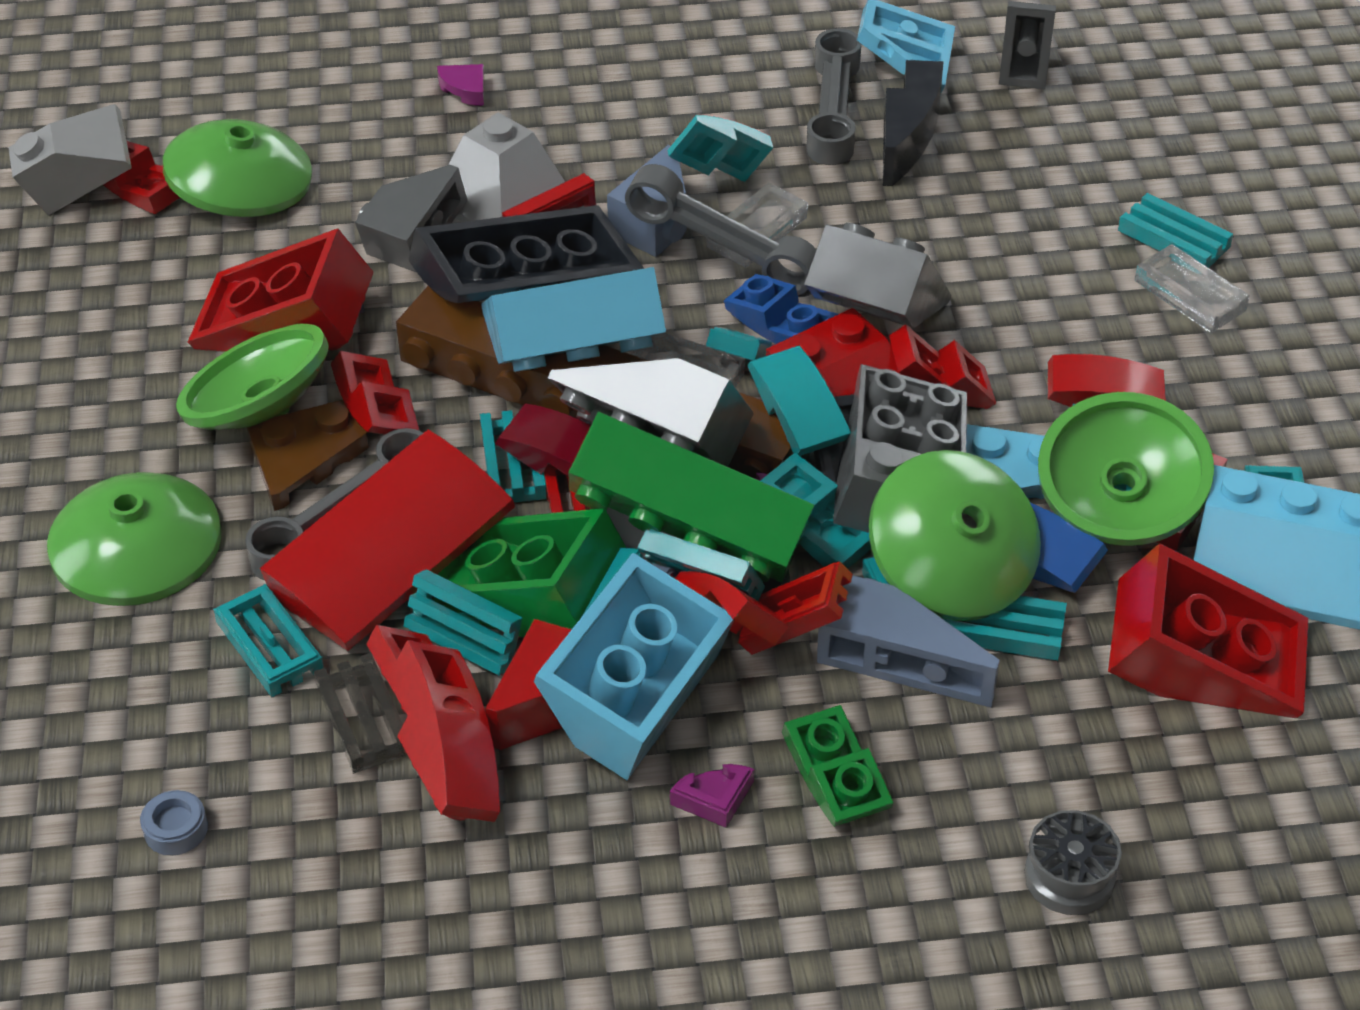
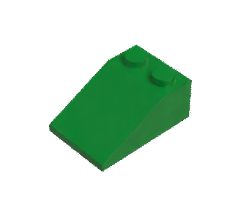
(539, 565)

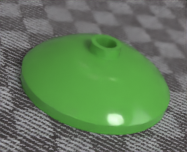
(237, 168)
(254, 379)
(1131, 443)
(134, 539)
(935, 555)

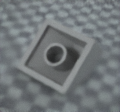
(70, 157)
(501, 168)

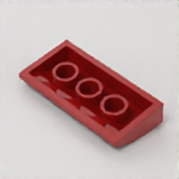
(365, 551)

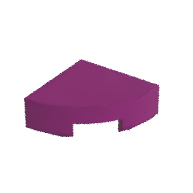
(463, 81)
(714, 793)

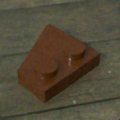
(305, 447)

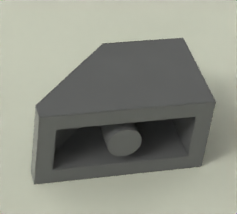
(1027, 44)
(410, 203)

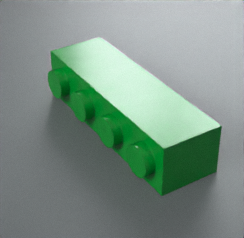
(688, 496)

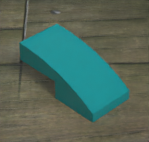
(722, 145)
(801, 400)
(822, 538)

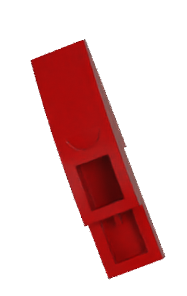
(444, 724)

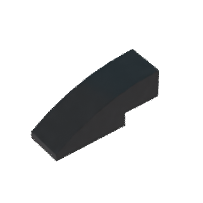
(910, 118)

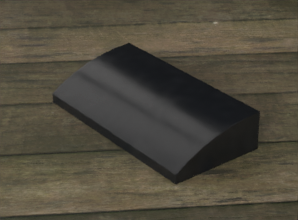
(518, 253)

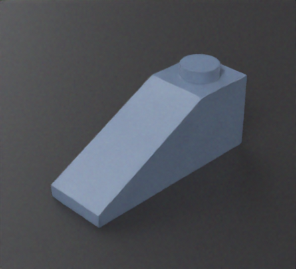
(905, 643)

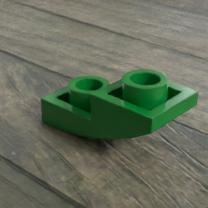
(835, 767)

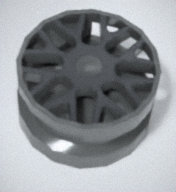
(1072, 863)

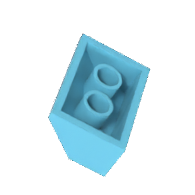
(575, 318)
(1285, 542)
(631, 663)

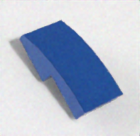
(773, 308)
(1065, 552)

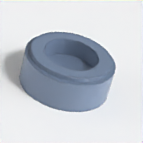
(174, 822)

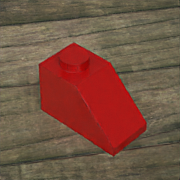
(517, 706)

